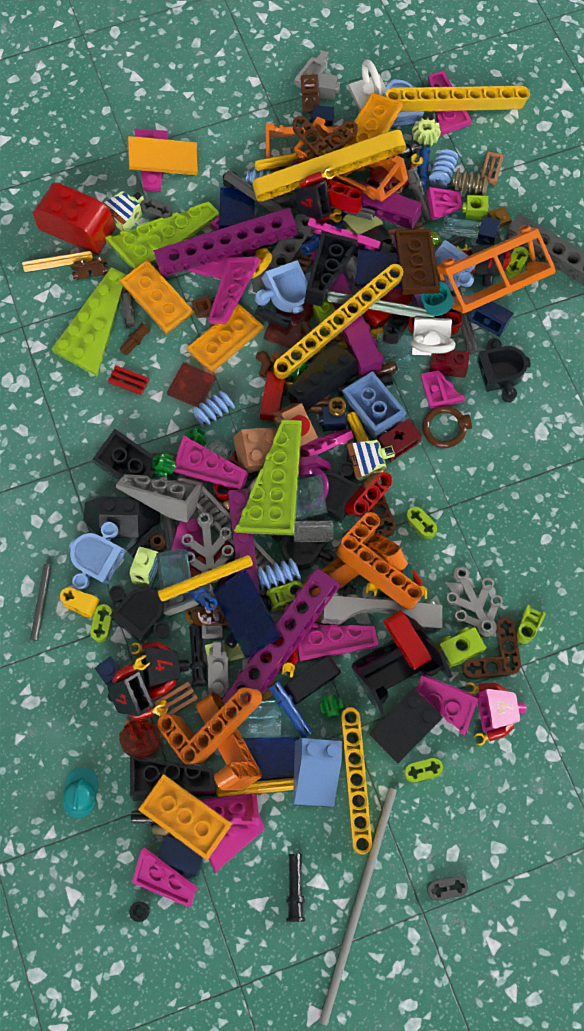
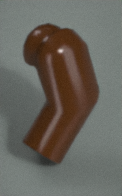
(307, 329)
(266, 362)

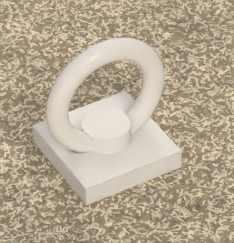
(362, 89)
(432, 336)

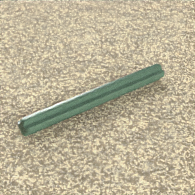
(384, 306)

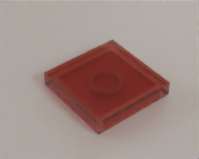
(191, 385)

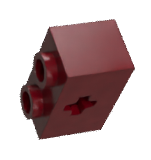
(451, 363)
(402, 430)

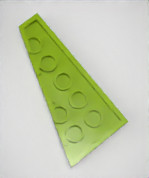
(138, 244)
(90, 330)
(274, 494)

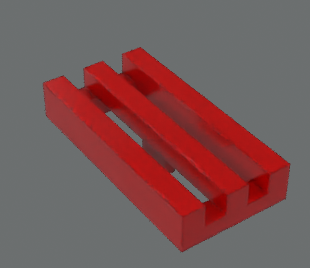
(111, 380)

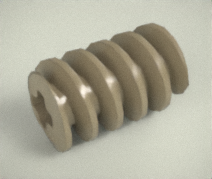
(470, 182)

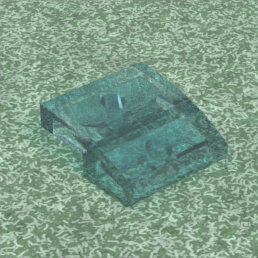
(461, 227)
(398, 352)
(262, 722)

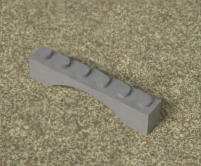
(423, 616)

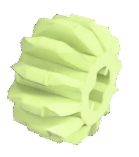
(426, 131)

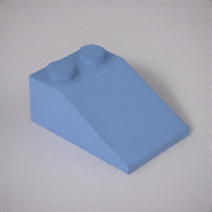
(374, 405)
(316, 771)

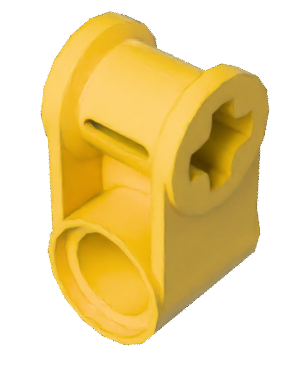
(82, 603)

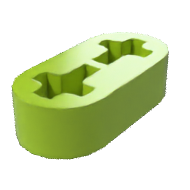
(514, 261)
(418, 525)
(97, 622)
(424, 775)

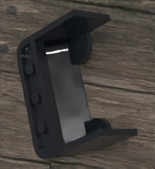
(389, 667)

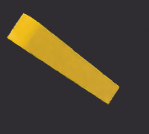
(352, 790)

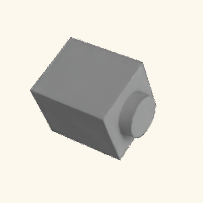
(328, 86)

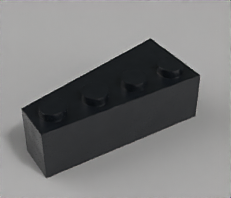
(329, 263)
(323, 376)
(147, 772)

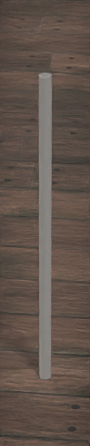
(326, 1012)

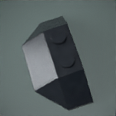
(127, 513)

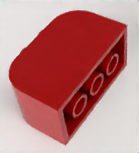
(74, 218)

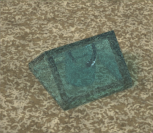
(173, 567)

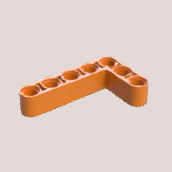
(377, 543)
(369, 564)
(211, 729)
(241, 766)

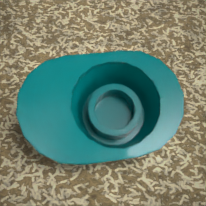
(438, 303)
(80, 792)

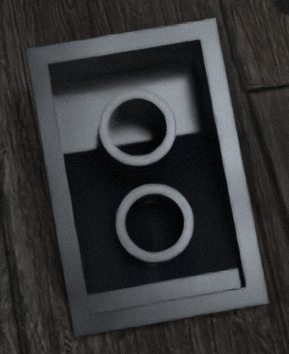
(123, 456)
(405, 725)

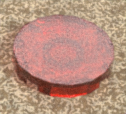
(140, 738)

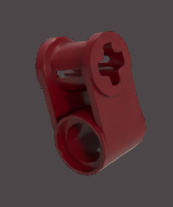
(379, 175)

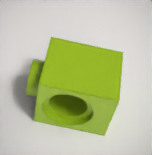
(475, 207)

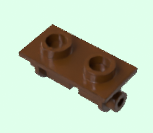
(82, 269)

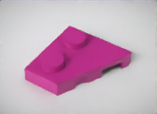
(443, 202)
(439, 390)
(192, 528)

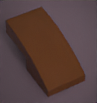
(309, 92)
(203, 306)

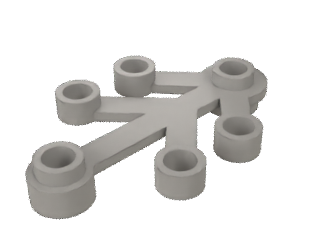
(209, 550)
(475, 604)

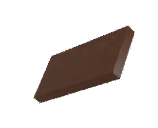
(418, 261)

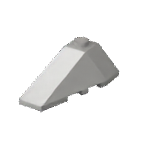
(168, 497)

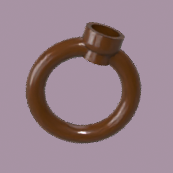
(464, 424)

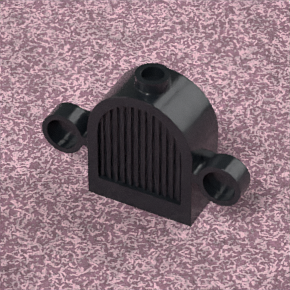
(502, 368)
(339, 493)
(304, 553)
(139, 612)

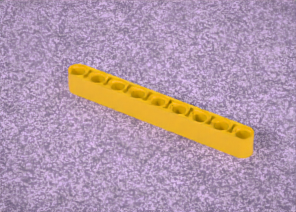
(460, 98)
(342, 160)
(342, 313)

